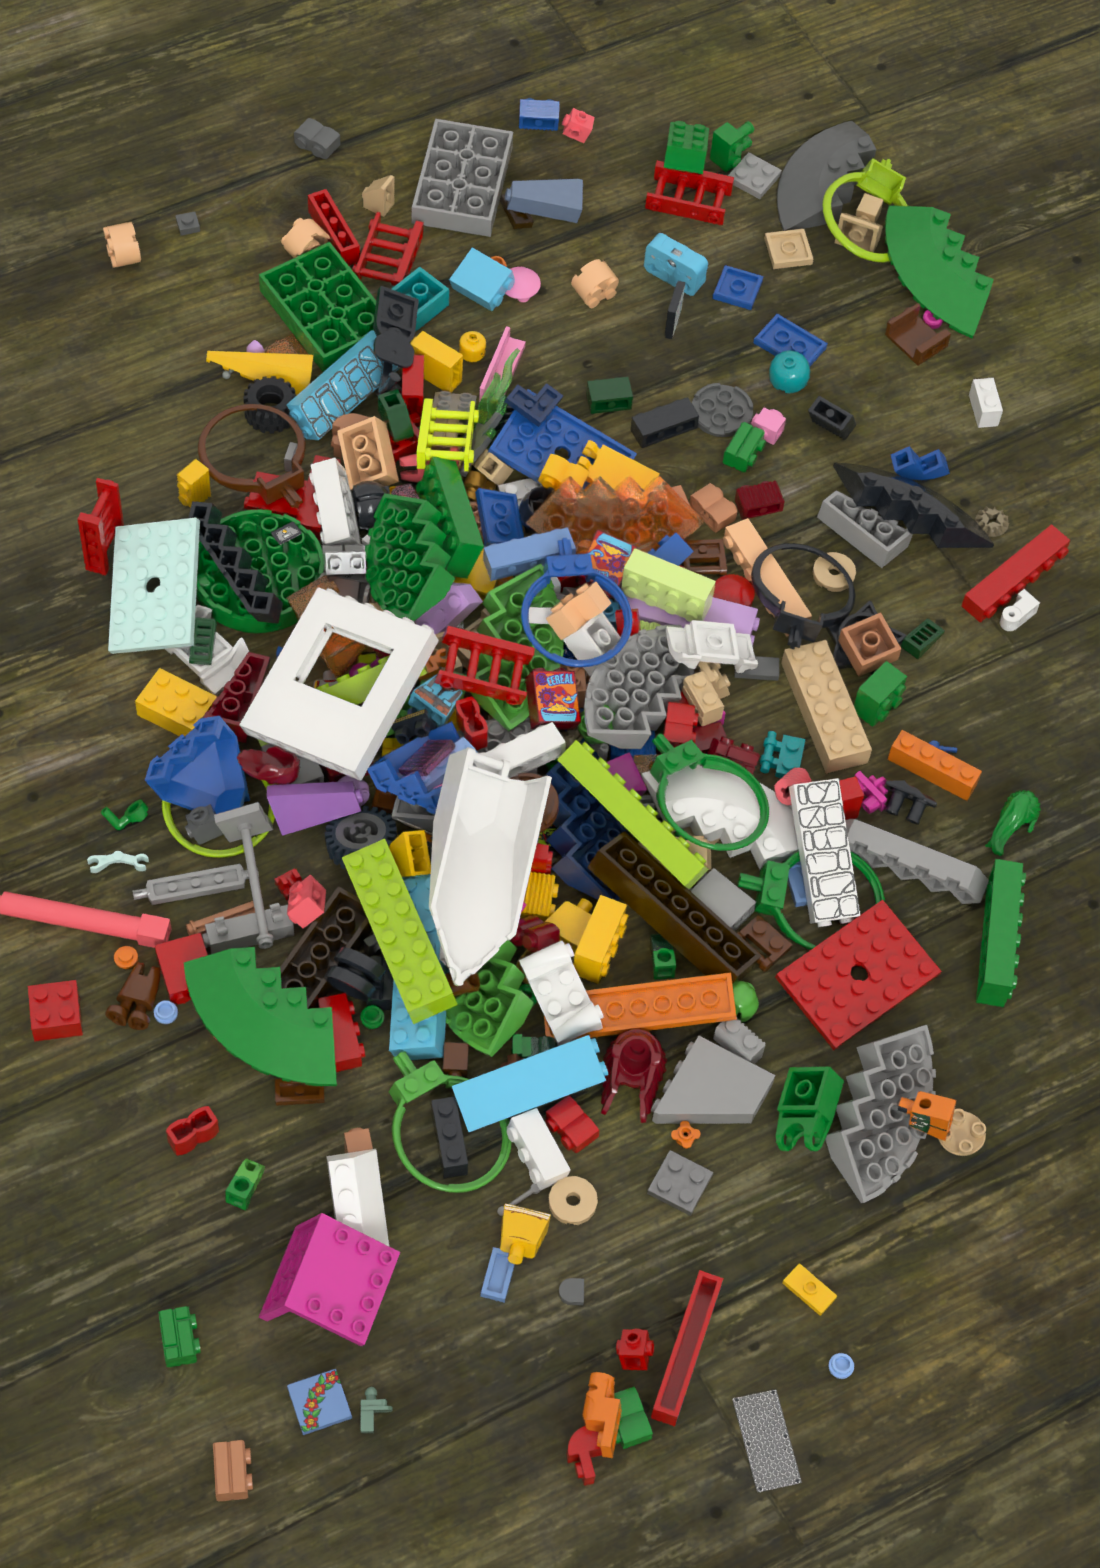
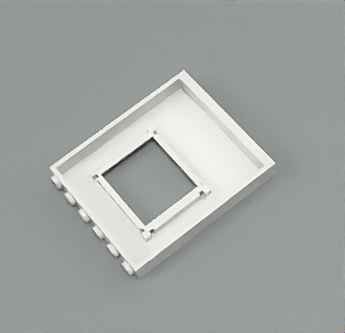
(321, 724)

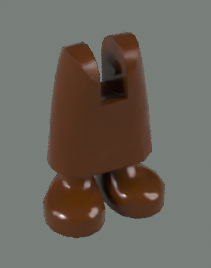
(139, 990)

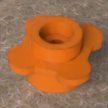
(685, 1141)

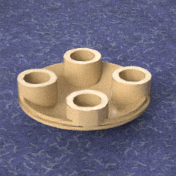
(965, 1134)

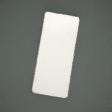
(539, 615)

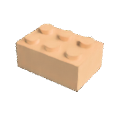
(368, 453)

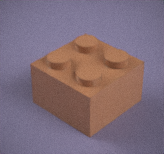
(869, 644)

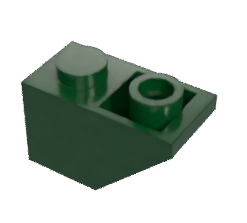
(395, 415)

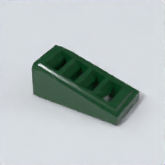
(208, 628)
(918, 650)

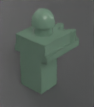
(371, 1406)

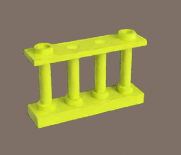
(428, 428)

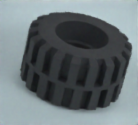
(268, 391)

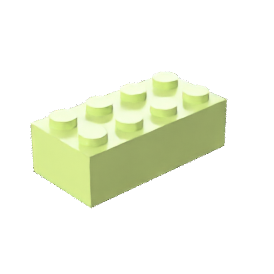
(667, 586)

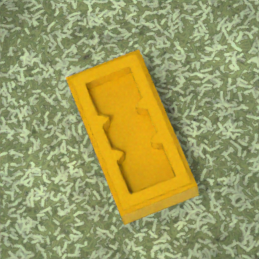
(809, 1289)

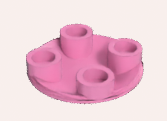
(526, 284)

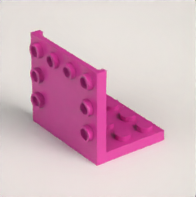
(332, 1278)

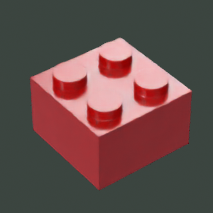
(55, 1010)

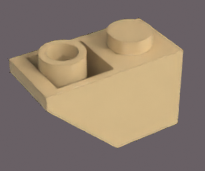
(492, 467)

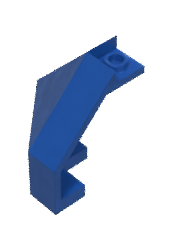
(201, 769)
(410, 787)

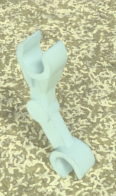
(117, 857)

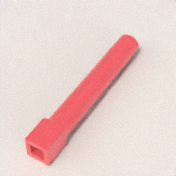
(147, 930)

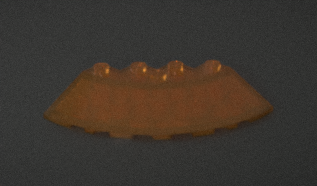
(624, 512)

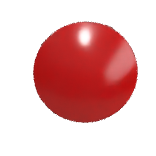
(734, 589)

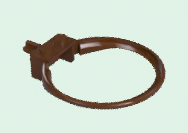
(280, 487)

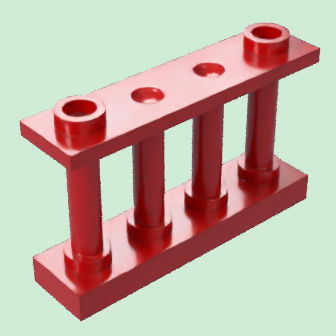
(707, 181)
(409, 251)
(99, 527)
(496, 648)

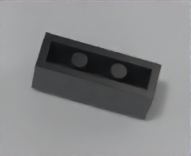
(664, 422)
(449, 1137)

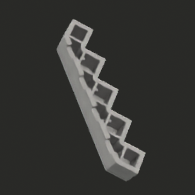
(916, 861)

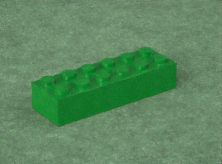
(446, 492)
(1000, 933)

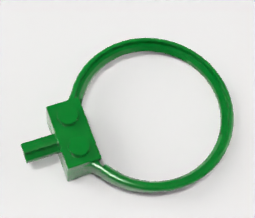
(689, 755)
(772, 887)

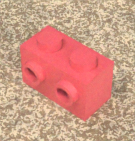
(306, 901)

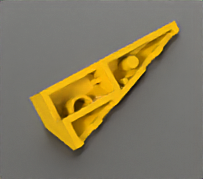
(291, 367)

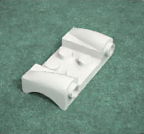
(561, 993)

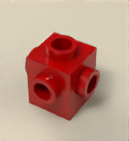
(635, 1349)

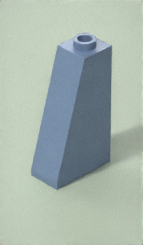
(547, 198)

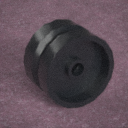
(354, 974)

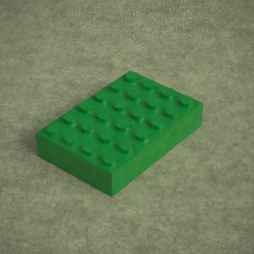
(320, 303)

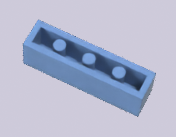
(523, 554)

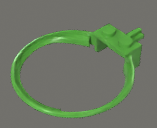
(416, 1083)

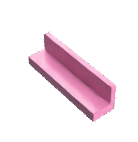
(504, 350)

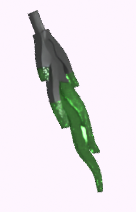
(490, 411)

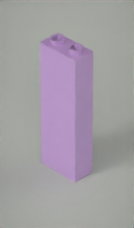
(720, 611)

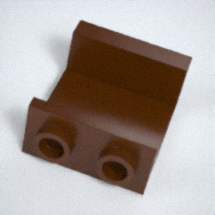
(915, 336)

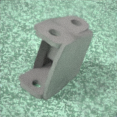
(351, 585)

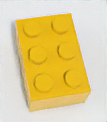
(173, 703)
(600, 939)

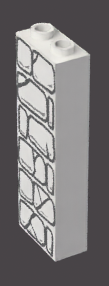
(824, 852)

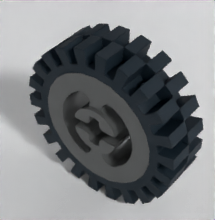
(359, 828)

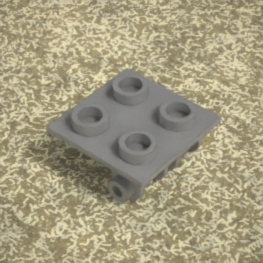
(453, 402)

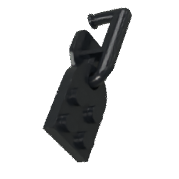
(395, 329)

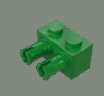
(729, 144)

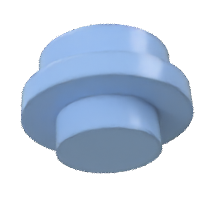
(165, 1012)
(841, 1365)

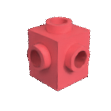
(578, 125)

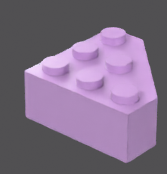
(452, 609)

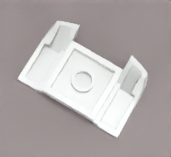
(711, 643)
(224, 660)

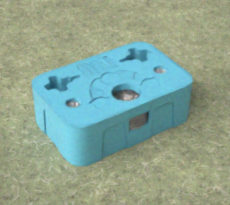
(675, 263)

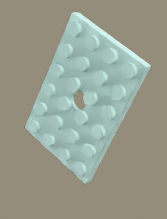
(167, 615)

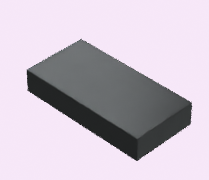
(766, 670)

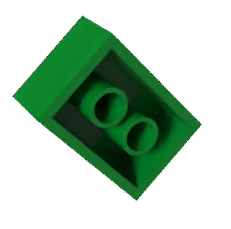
(686, 147)

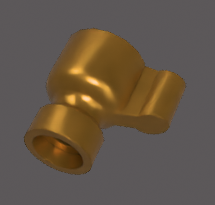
(474, 481)

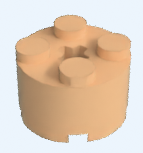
(304, 237)
(122, 244)
(595, 283)

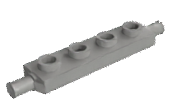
(193, 884)

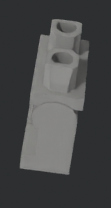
(344, 562)

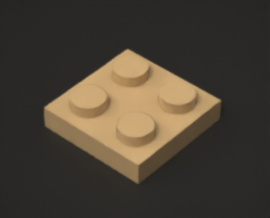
(788, 248)

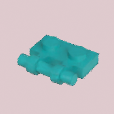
(790, 754)

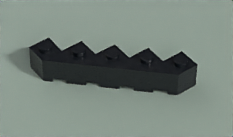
(235, 564)

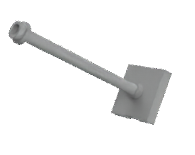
(242, 824)

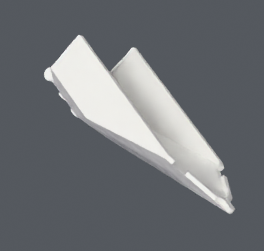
(481, 857)

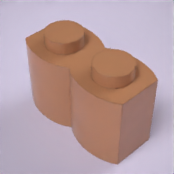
(713, 507)

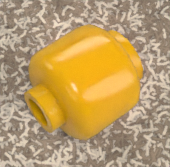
(472, 346)

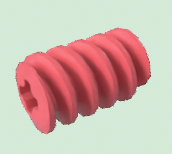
(794, 776)

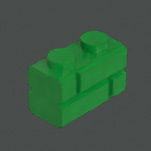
(744, 446)
(177, 1336)

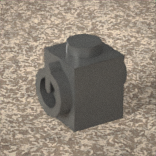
(202, 824)

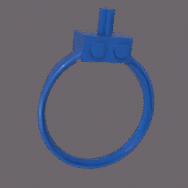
(575, 565)

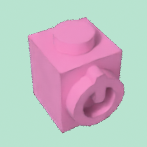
(771, 422)

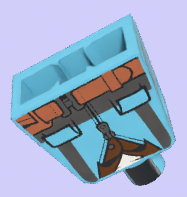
(436, 699)

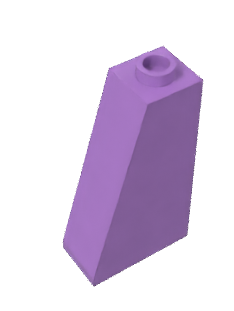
(312, 803)

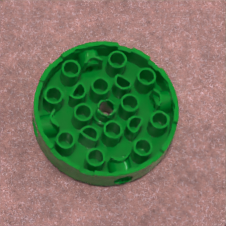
(285, 567)

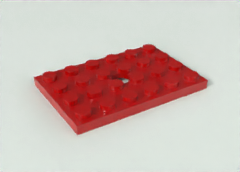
(844, 1006)

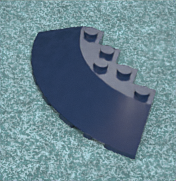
(581, 831)

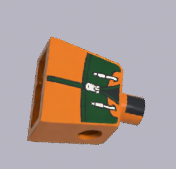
(929, 1113)

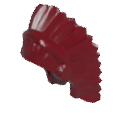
(636, 1062)

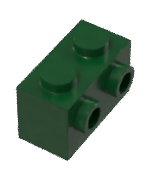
(609, 395)

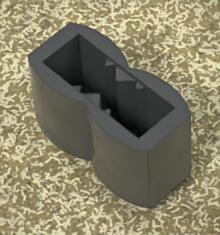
(317, 138)

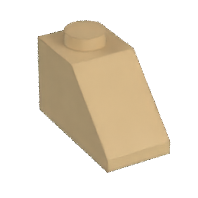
(379, 195)

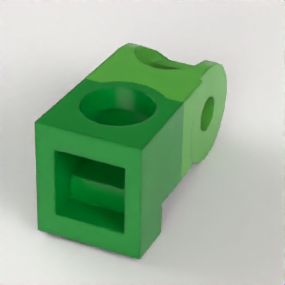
(244, 1184)

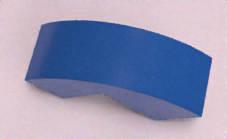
(911, 466)

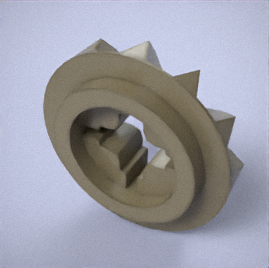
(995, 528)

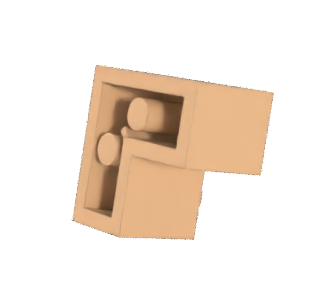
(577, 609)

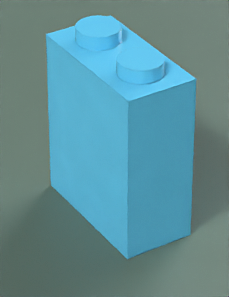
(482, 279)

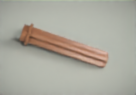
(199, 926)

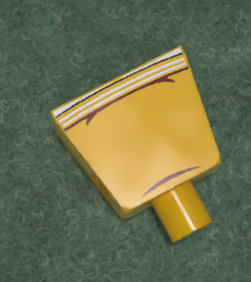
(522, 1232)

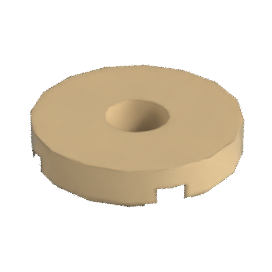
(824, 578)
(573, 1187)

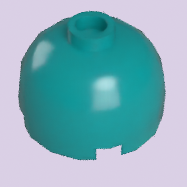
(789, 371)

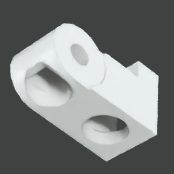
(1020, 612)

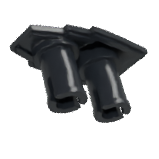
(900, 791)

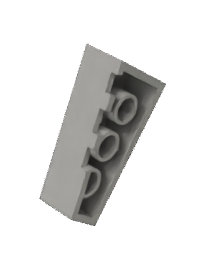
(864, 528)

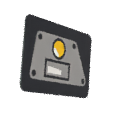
(286, 533)

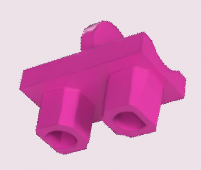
(874, 791)

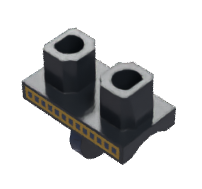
(413, 724)

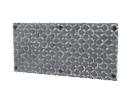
(767, 1440)

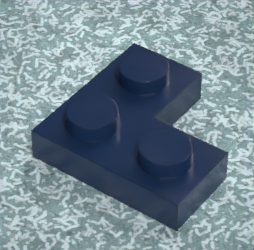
(534, 407)

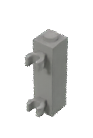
(243, 930)

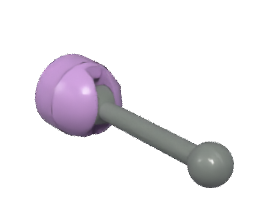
(253, 347)

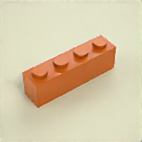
(934, 765)

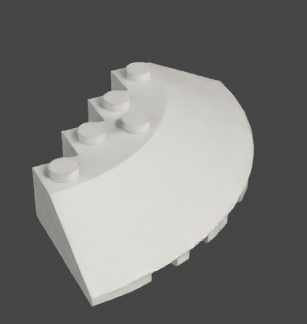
(727, 809)

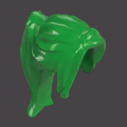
(1018, 809)

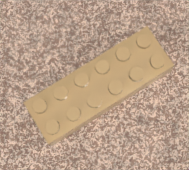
(826, 706)

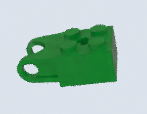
(807, 1106)

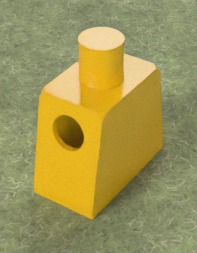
(411, 853)
(572, 921)

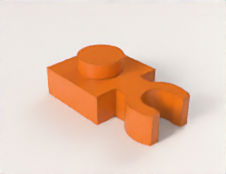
(434, 663)

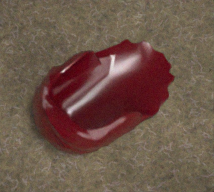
(272, 766)

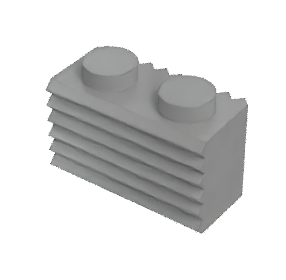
(739, 1040)

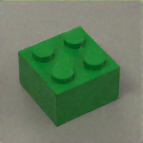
(880, 694)

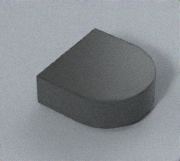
(572, 1291)

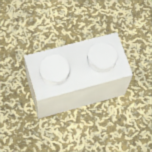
(985, 402)

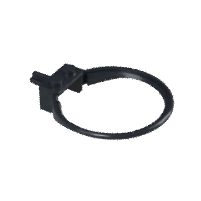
(792, 624)

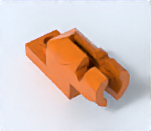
(602, 1411)

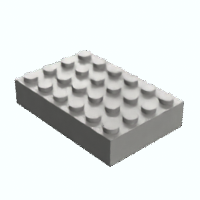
(462, 177)

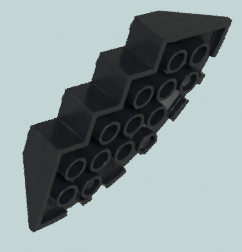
(914, 504)

